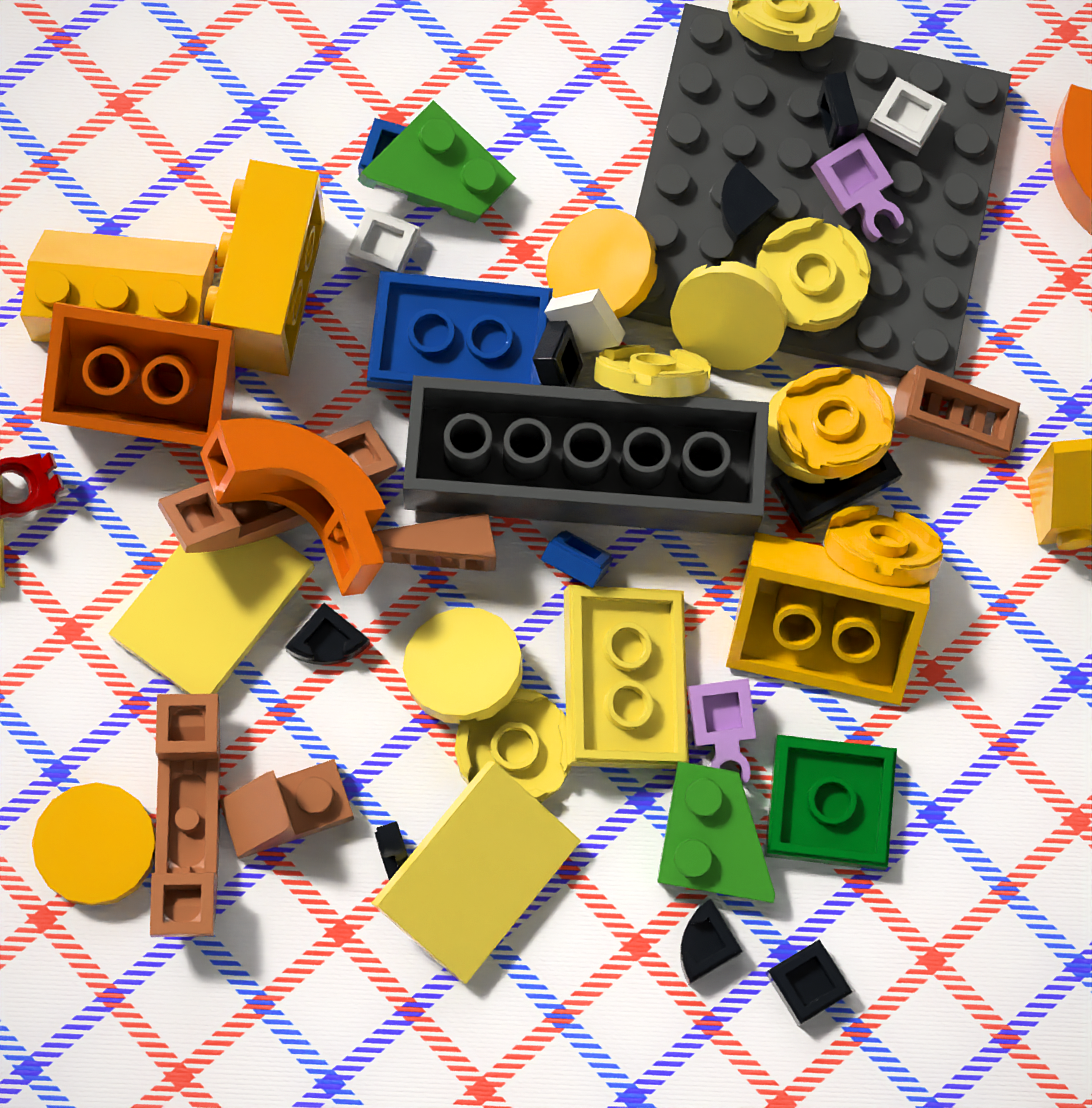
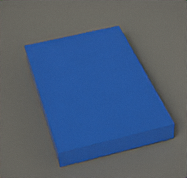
(454, 330)

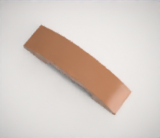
(210, 526)
(186, 816)

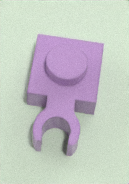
(855, 179)
(722, 718)

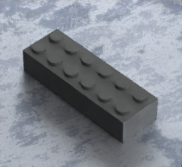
(586, 456)

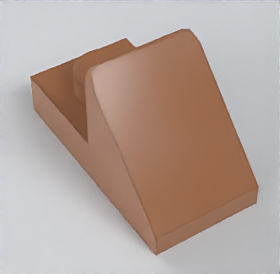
(285, 808)

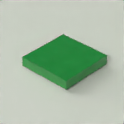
(831, 802)

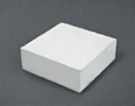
(906, 116)
(382, 243)
(590, 319)

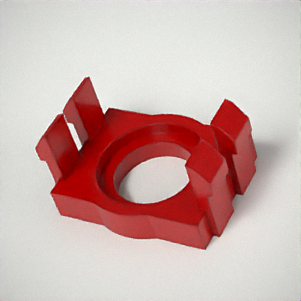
(41, 490)

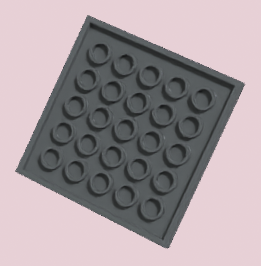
(760, 107)

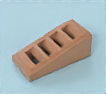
(949, 431)
(445, 543)

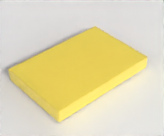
(210, 610)
(625, 677)
(476, 871)

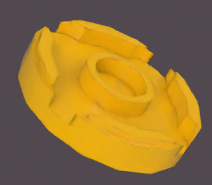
(606, 253)
(834, 440)
(883, 548)
(94, 844)

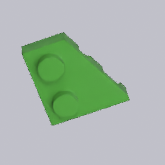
(440, 167)
(712, 836)

